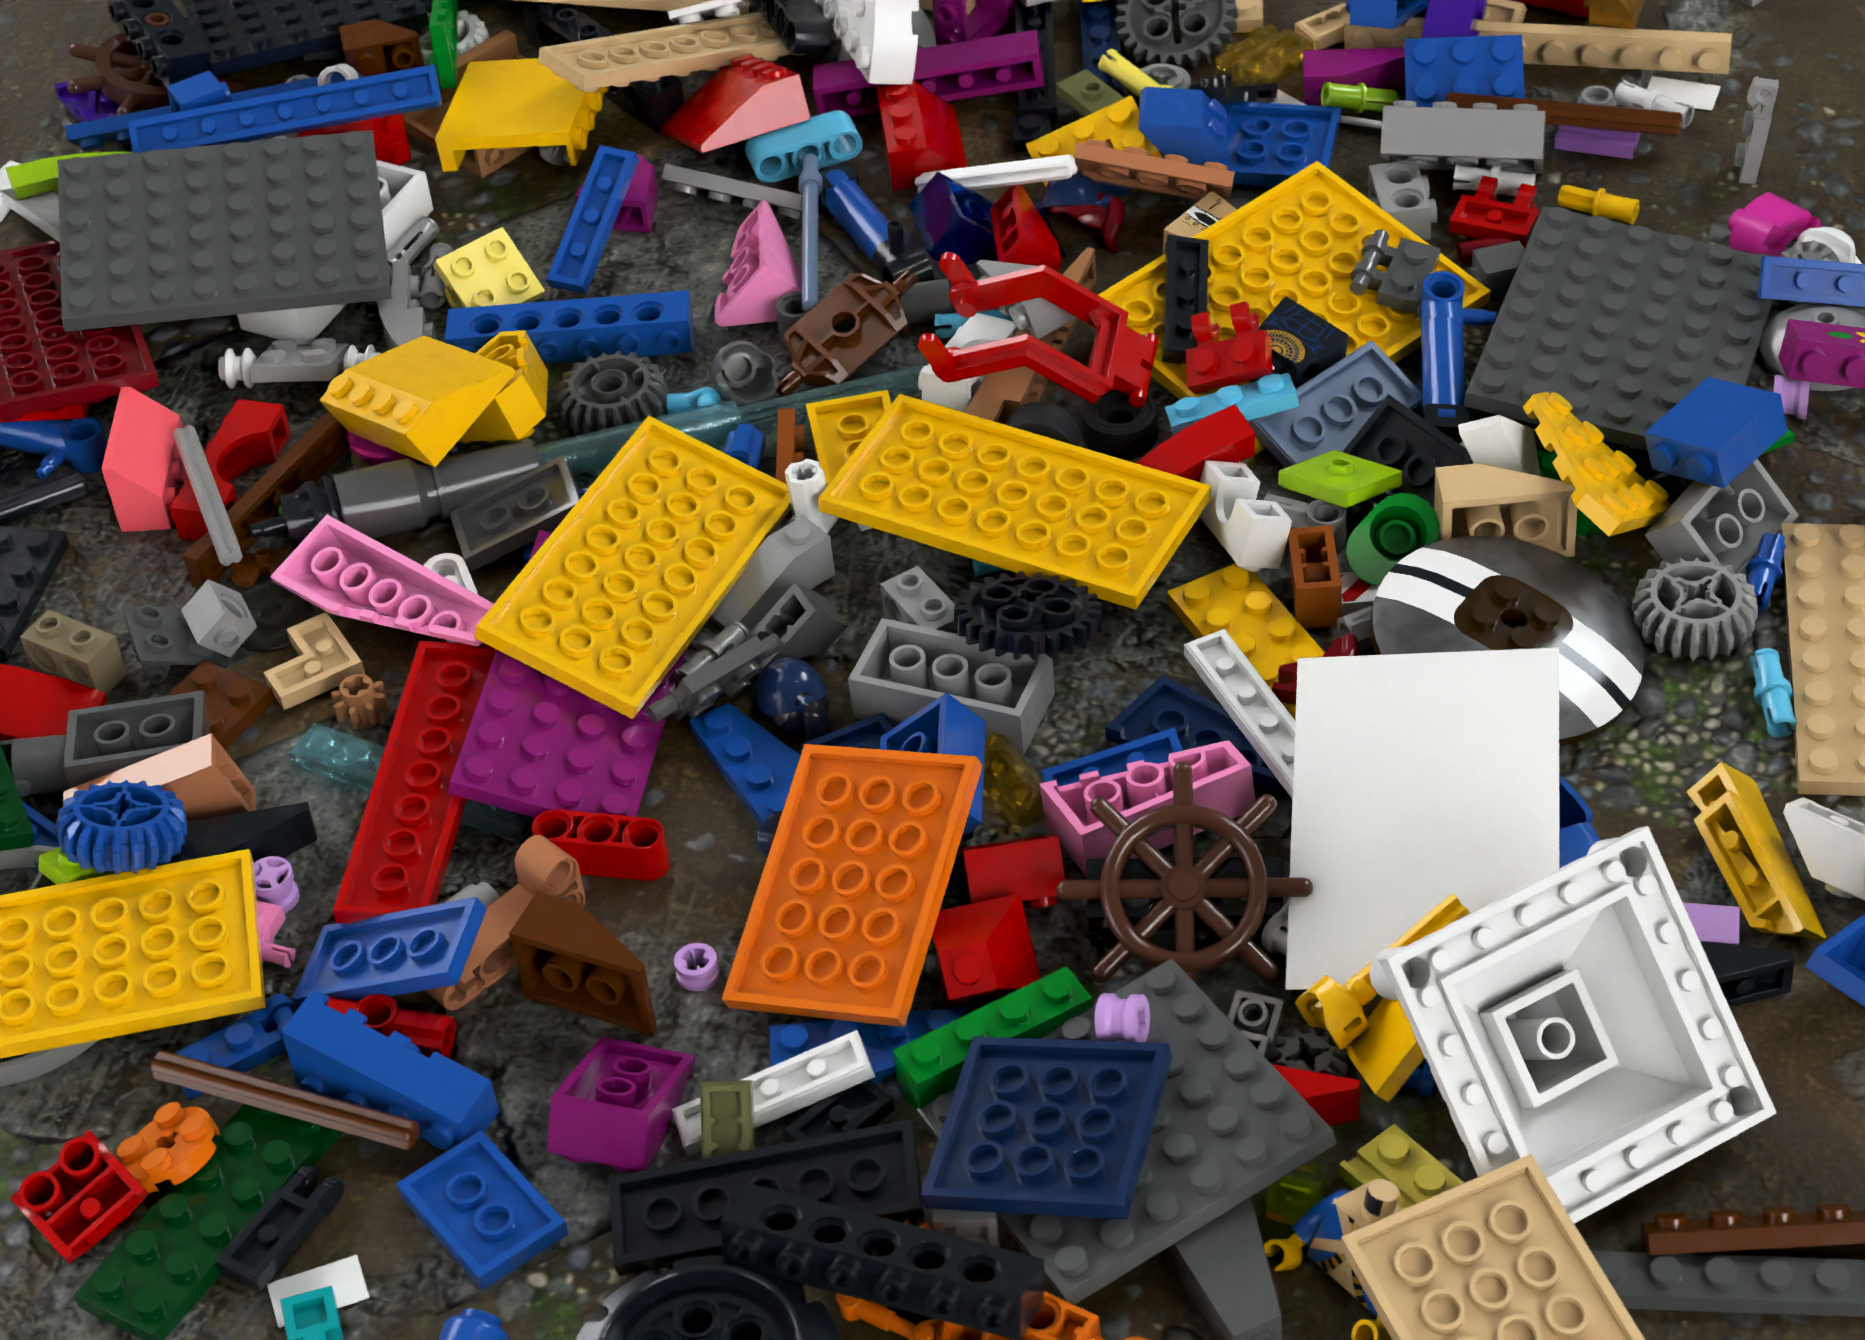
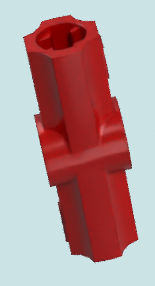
(426, 1030)

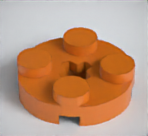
(170, 1146)

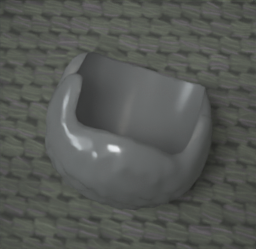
(744, 373)

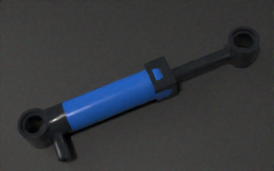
(869, 229)

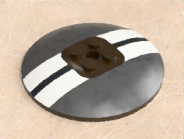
(1465, 587)

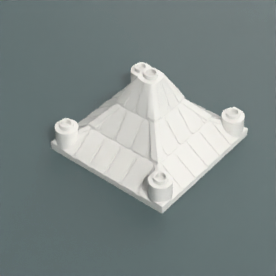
(1580, 1028)

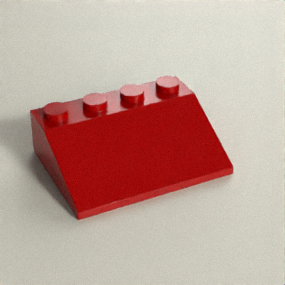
(739, 104)

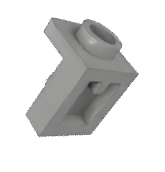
(969, 1225)

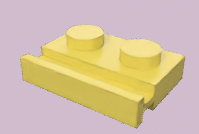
(1401, 1161)

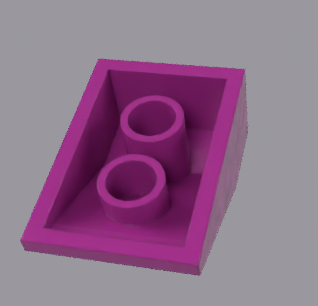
(618, 1104)

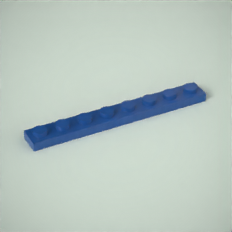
(290, 111)
(94, 133)

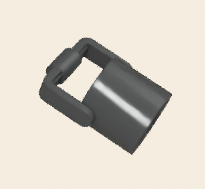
(37, 764)

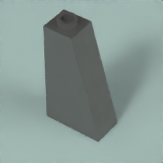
(1229, 1276)

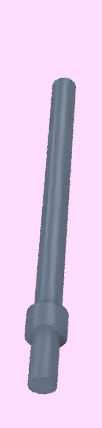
(810, 187)

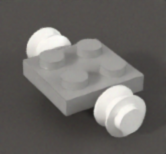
(291, 362)

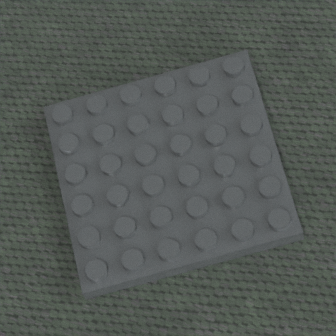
(1216, 1140)

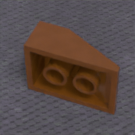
(579, 965)

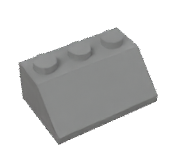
(1722, 521)

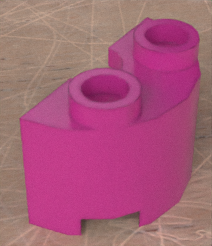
(1768, 225)

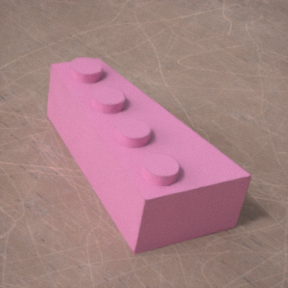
(1219, 782)

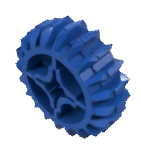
(121, 826)

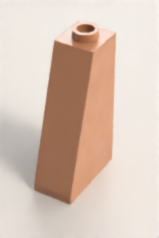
(197, 773)

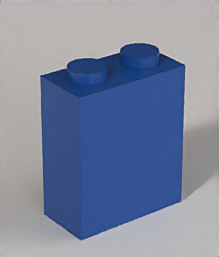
(1716, 432)

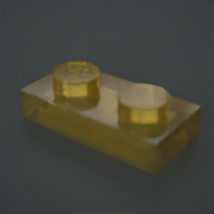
(1011, 780)

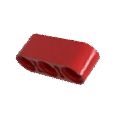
(608, 843)

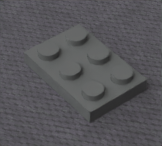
(514, 513)

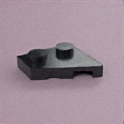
(1222, 88)

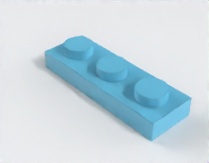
(1255, 400)

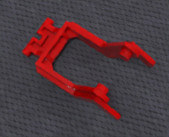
(1118, 357)

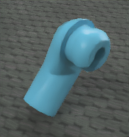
(684, 401)

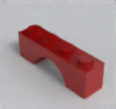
(247, 438)

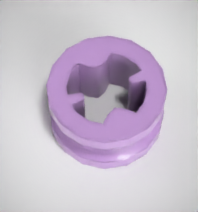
(702, 977)

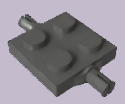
(721, 677)

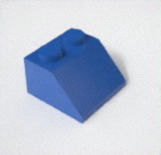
(1184, 123)

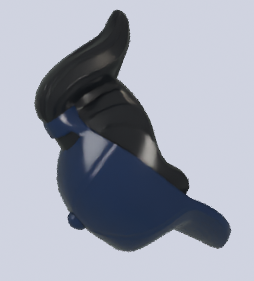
(794, 697)

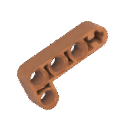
(539, 868)

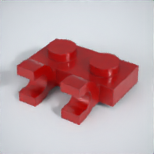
(1488, 218)
(1227, 361)

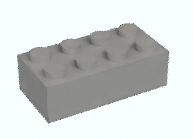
(1469, 137)
(915, 665)

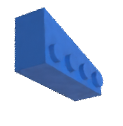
(389, 1074)

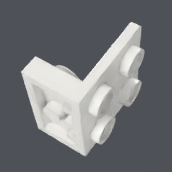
(697, 12)

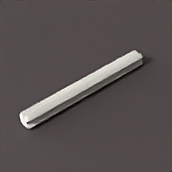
(1007, 173)

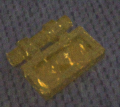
(1264, 54)

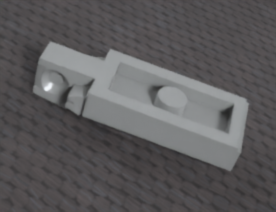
(1756, 127)

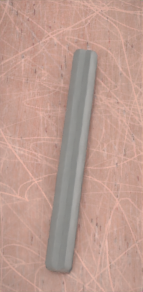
(207, 495)

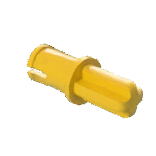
(1599, 203)

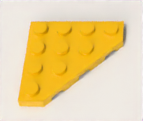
(1603, 479)

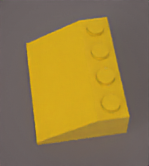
(416, 396)

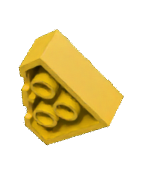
(521, 400)

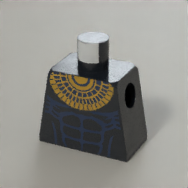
(1302, 342)

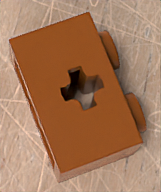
(1314, 576)

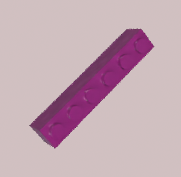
(946, 70)

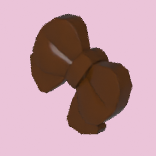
(262, 561)

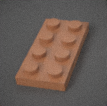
(1152, 174)

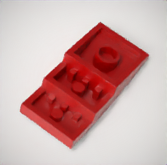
(40, 703)

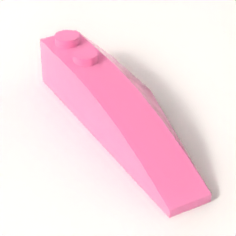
(377, 585)

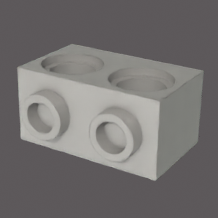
(1404, 195)
(917, 601)

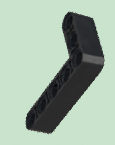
(798, 25)

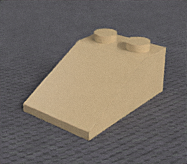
(1506, 505)

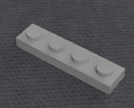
(724, 188)

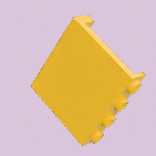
(515, 107)

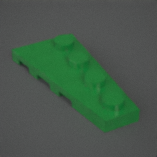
(444, 41)

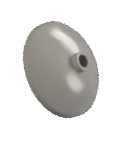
(1815, 312)

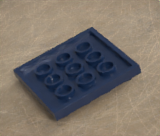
(1048, 1127)

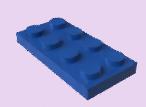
(393, 952)

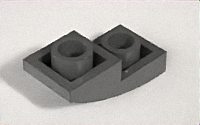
(1257, 1018)

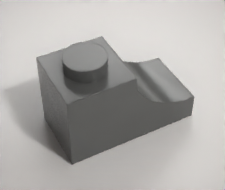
(802, 622)

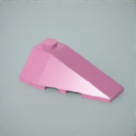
(760, 272)

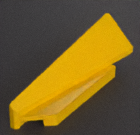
(1752, 854)

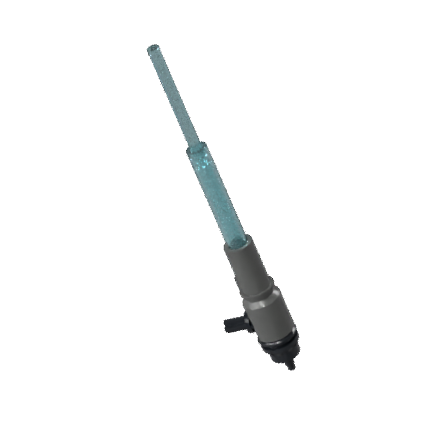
(405, 494)

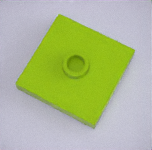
(1340, 478)

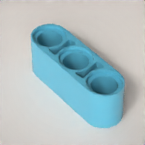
(781, 151)

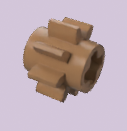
(360, 701)

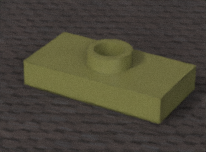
(1086, 92)
(726, 1117)

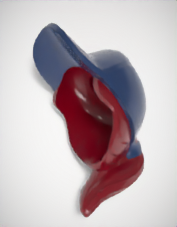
(1086, 203)

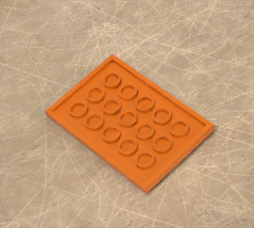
(853, 884)

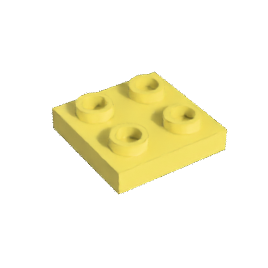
(488, 274)

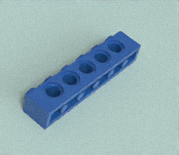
(583, 327)

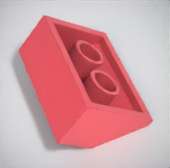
(143, 462)

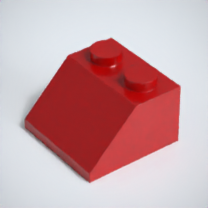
(1014, 867)

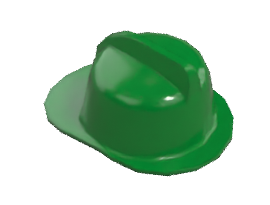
(1389, 534)

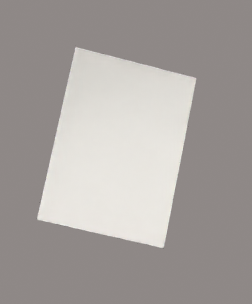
(1416, 789)

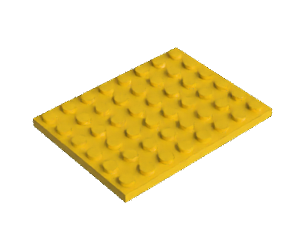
(1296, 245)

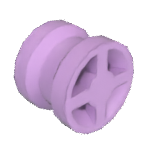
(1793, 395)
(276, 883)
(1122, 1018)

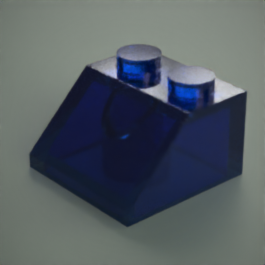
(954, 220)

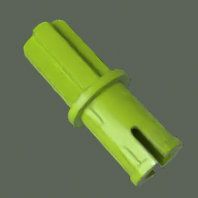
(1357, 97)

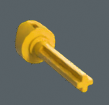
(1341, 1006)

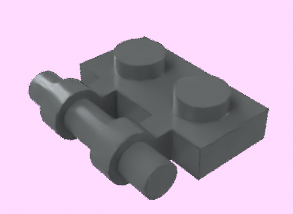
(1405, 275)

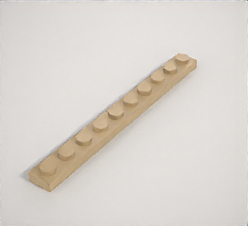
(1580, 45)

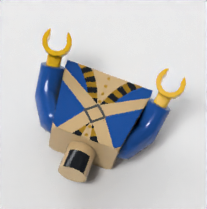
(1322, 1231)

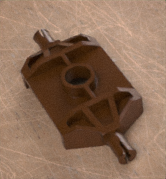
(831, 357)

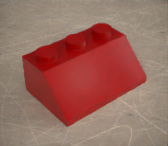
(917, 133)

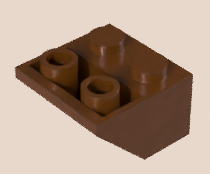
(380, 47)

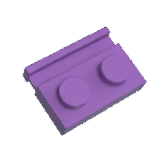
(1597, 141)

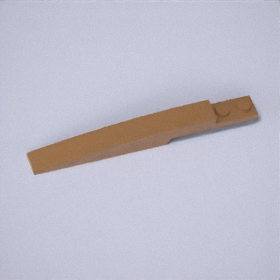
(1009, 389)

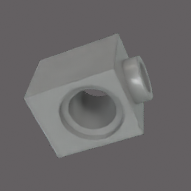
(219, 618)

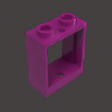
(984, 21)

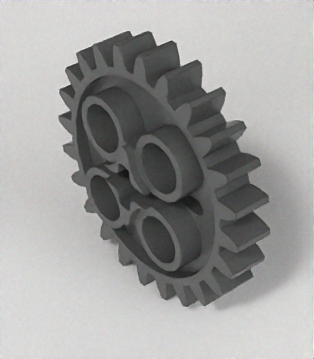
(1144, 19)

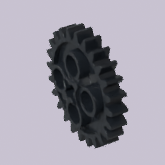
(1027, 615)

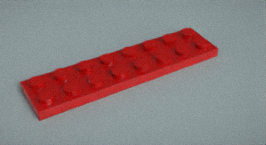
(409, 814)

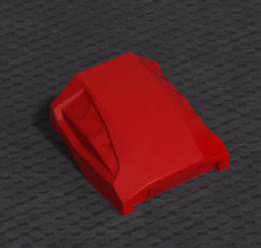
(79, 1196)

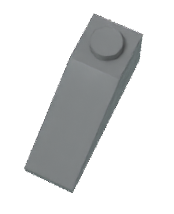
(790, 555)

